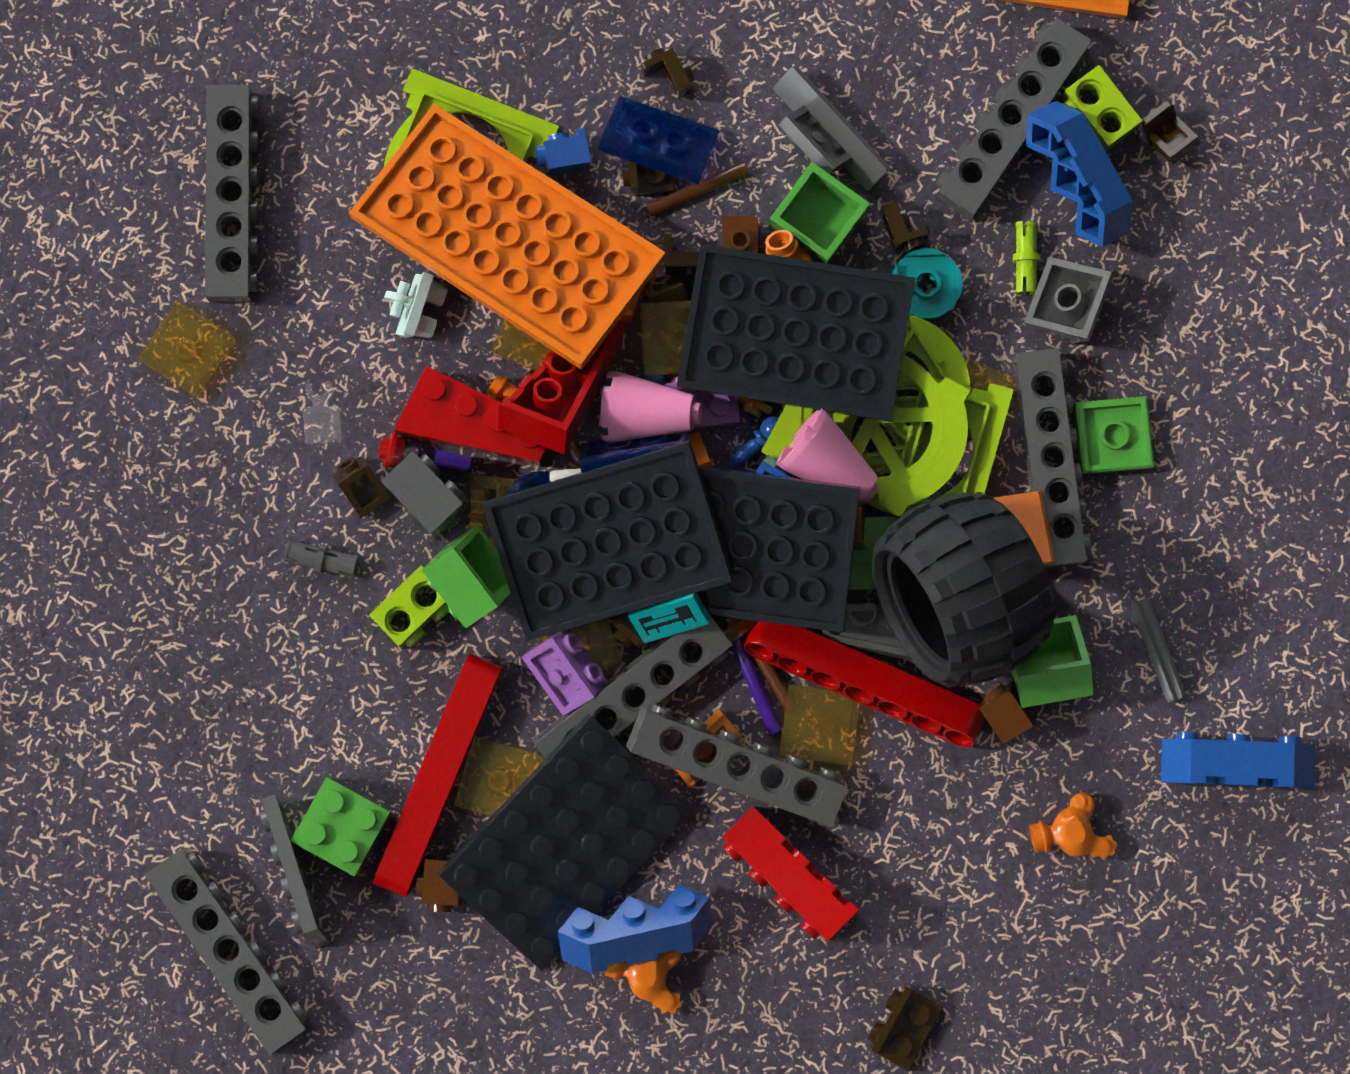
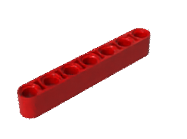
(867, 681)
(437, 775)

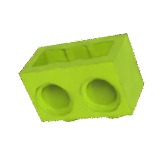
(1109, 105)
(405, 600)

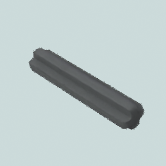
(1158, 650)

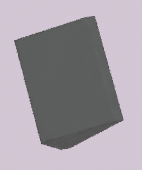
(1068, 300)

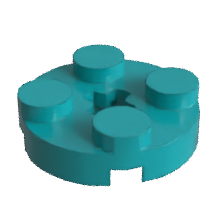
(940, 270)

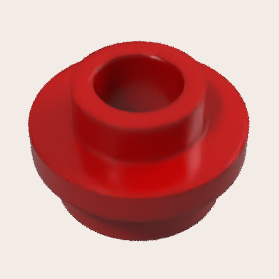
(391, 450)

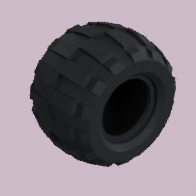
(963, 588)

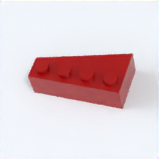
(557, 396)
(462, 418)
(789, 874)

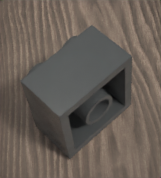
(424, 495)

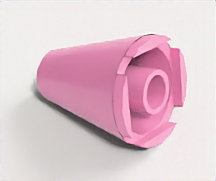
(645, 409)
(827, 455)

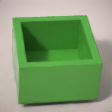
(819, 213)
(468, 576)
(1057, 669)
(342, 827)

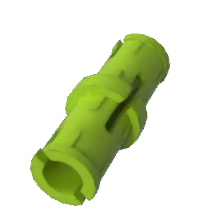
(1026, 257)

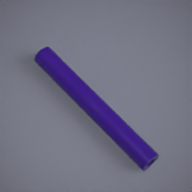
(756, 687)

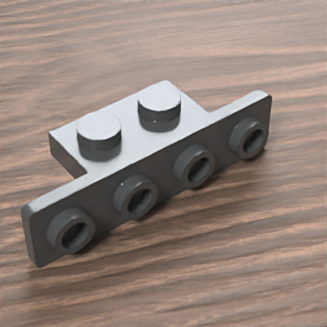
(825, 132)

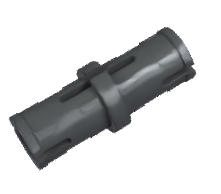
(320, 558)

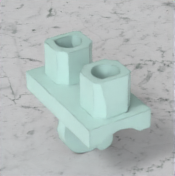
(422, 290)

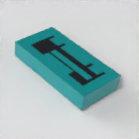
(669, 617)

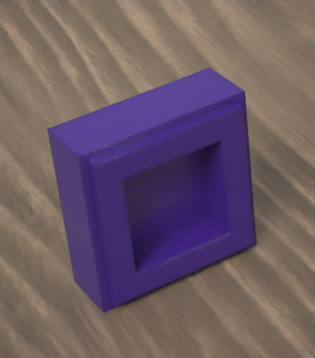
(453, 462)

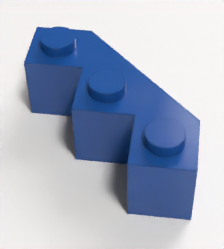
(1081, 172)
(1238, 761)
(635, 931)

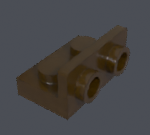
(904, 1026)

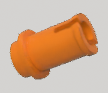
(501, 388)

